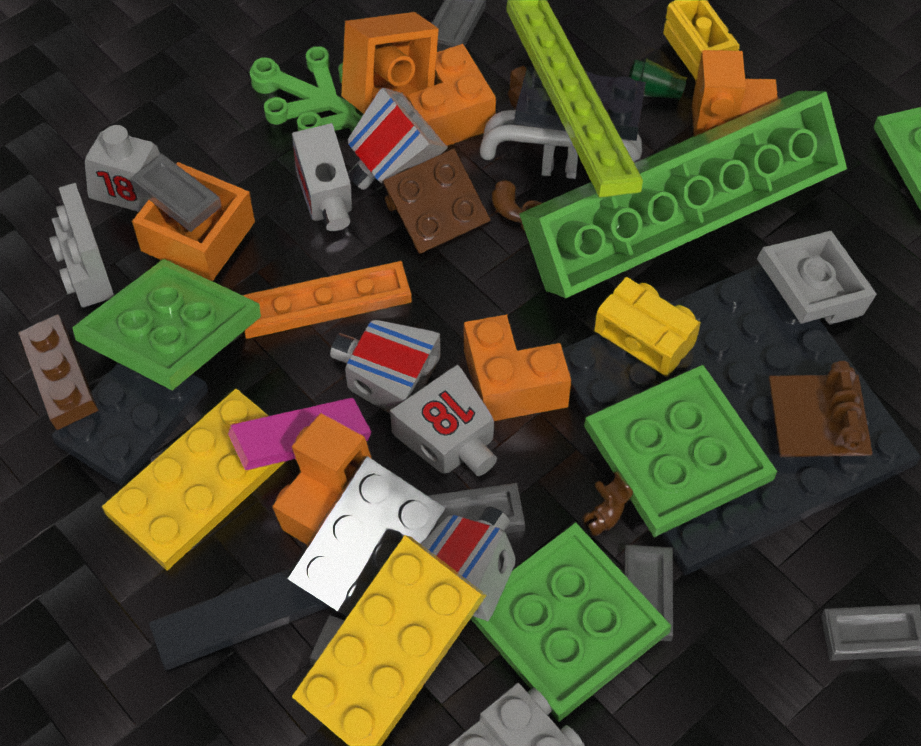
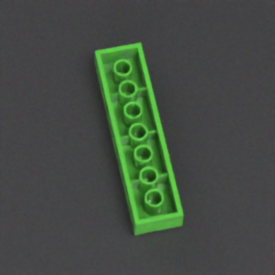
(685, 192)

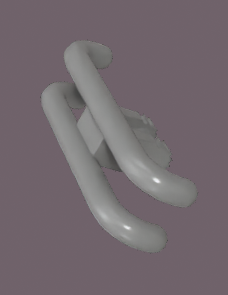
(502, 128)

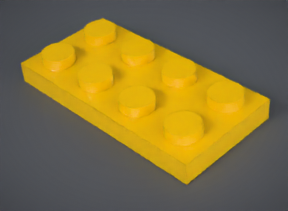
(189, 485)
(389, 645)

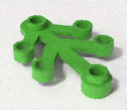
(268, 78)

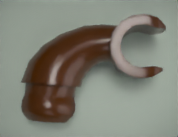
(504, 202)
(609, 511)

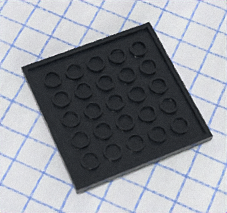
(741, 342)

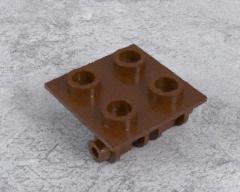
(435, 201)
(820, 414)

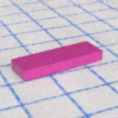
(271, 437)

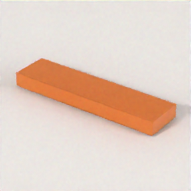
(329, 298)

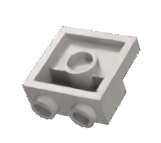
(79, 249)
(817, 278)
(518, 720)

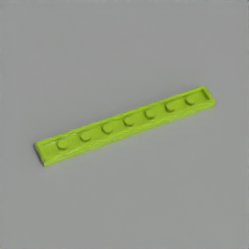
(575, 99)

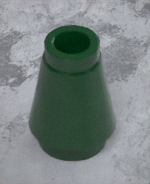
(659, 80)

